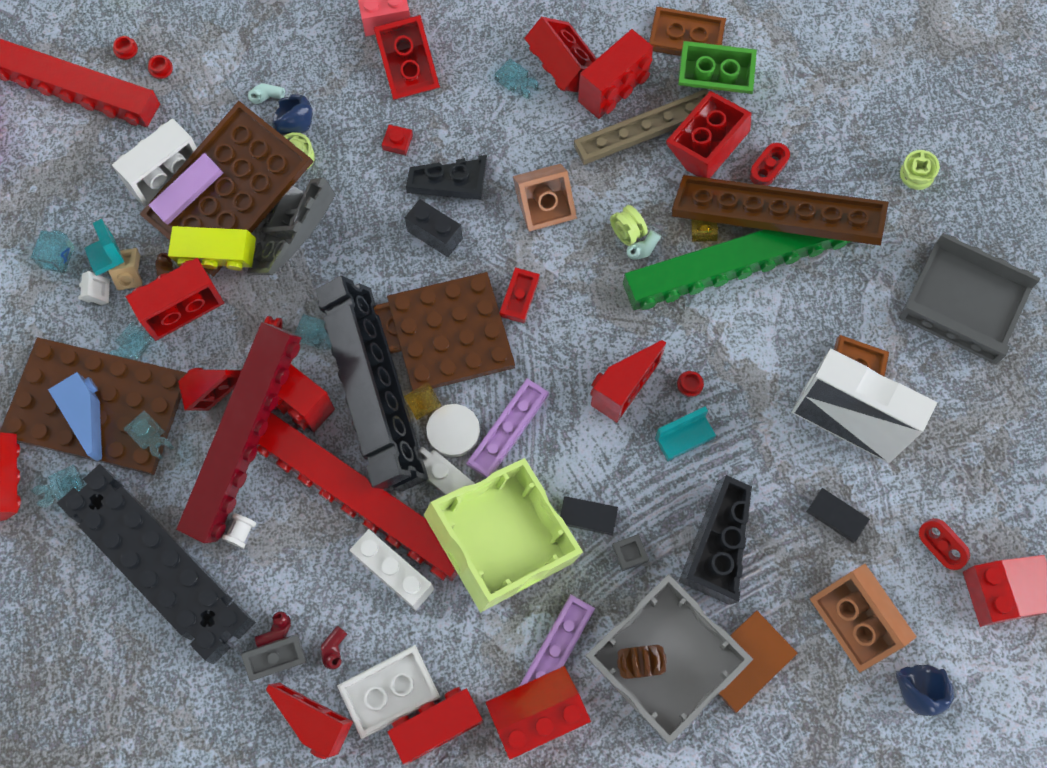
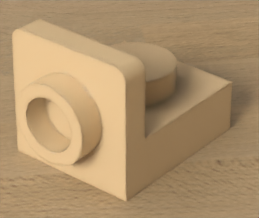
(126, 274)

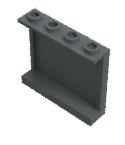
(969, 298)

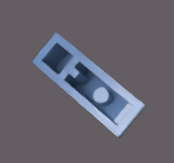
(81, 410)

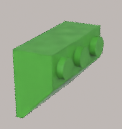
(717, 67)

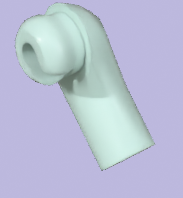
(643, 248)

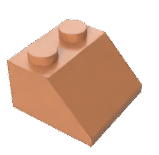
(545, 197)

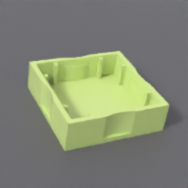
(502, 534)

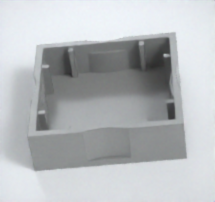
(698, 657)

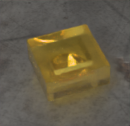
(703, 231)
(422, 401)

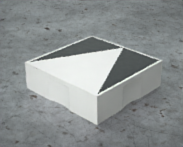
(863, 407)

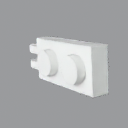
(442, 473)

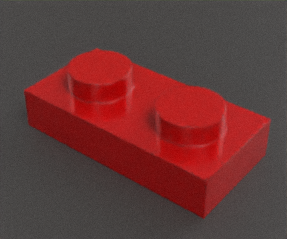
(519, 295)

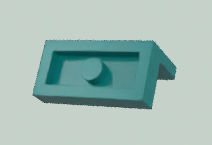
(104, 253)
(685, 434)

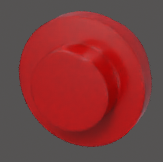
(125, 47)
(160, 67)
(690, 384)

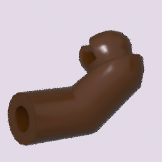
(163, 264)

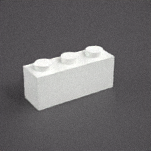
(392, 569)

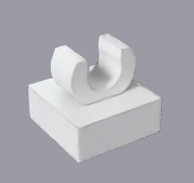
(94, 288)

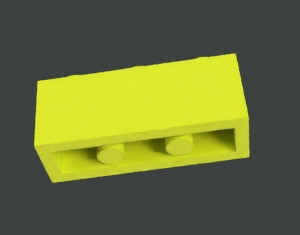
(212, 247)

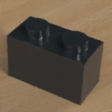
(433, 228)

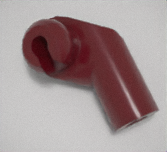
(279, 629)
(330, 648)

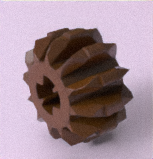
(641, 661)

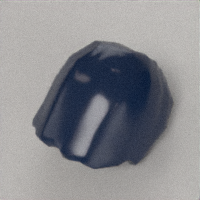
(293, 115)
(925, 689)

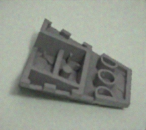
(291, 225)

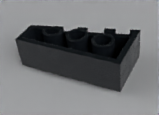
(717, 551)

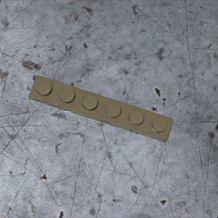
(636, 129)

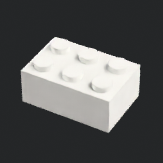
(154, 161)

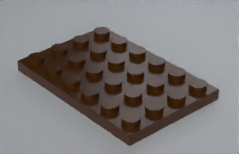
(257, 174)
(124, 392)

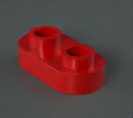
(768, 166)
(943, 544)

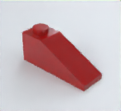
(205, 388)
(312, 722)

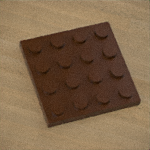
(450, 332)

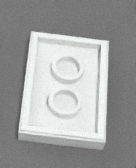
(388, 691)

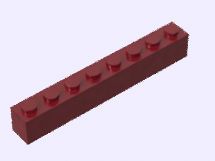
(239, 433)

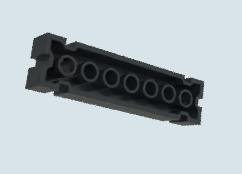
(371, 385)
(156, 564)

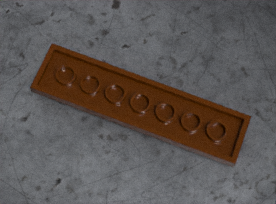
(781, 209)

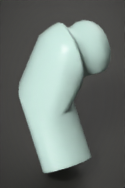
(265, 91)

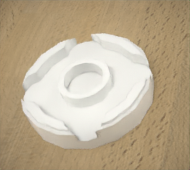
(453, 430)

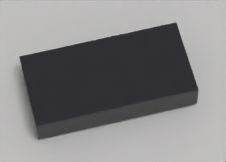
(589, 515)
(838, 515)

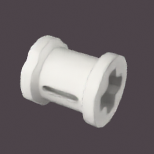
(239, 530)

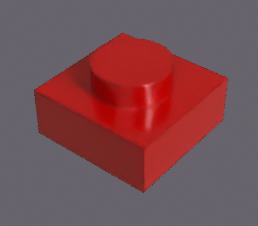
(397, 139)

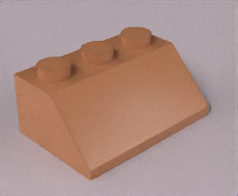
(863, 618)

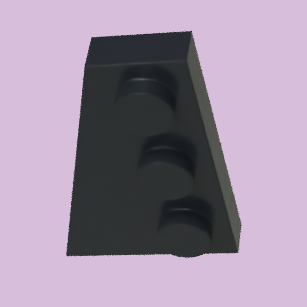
(454, 180)

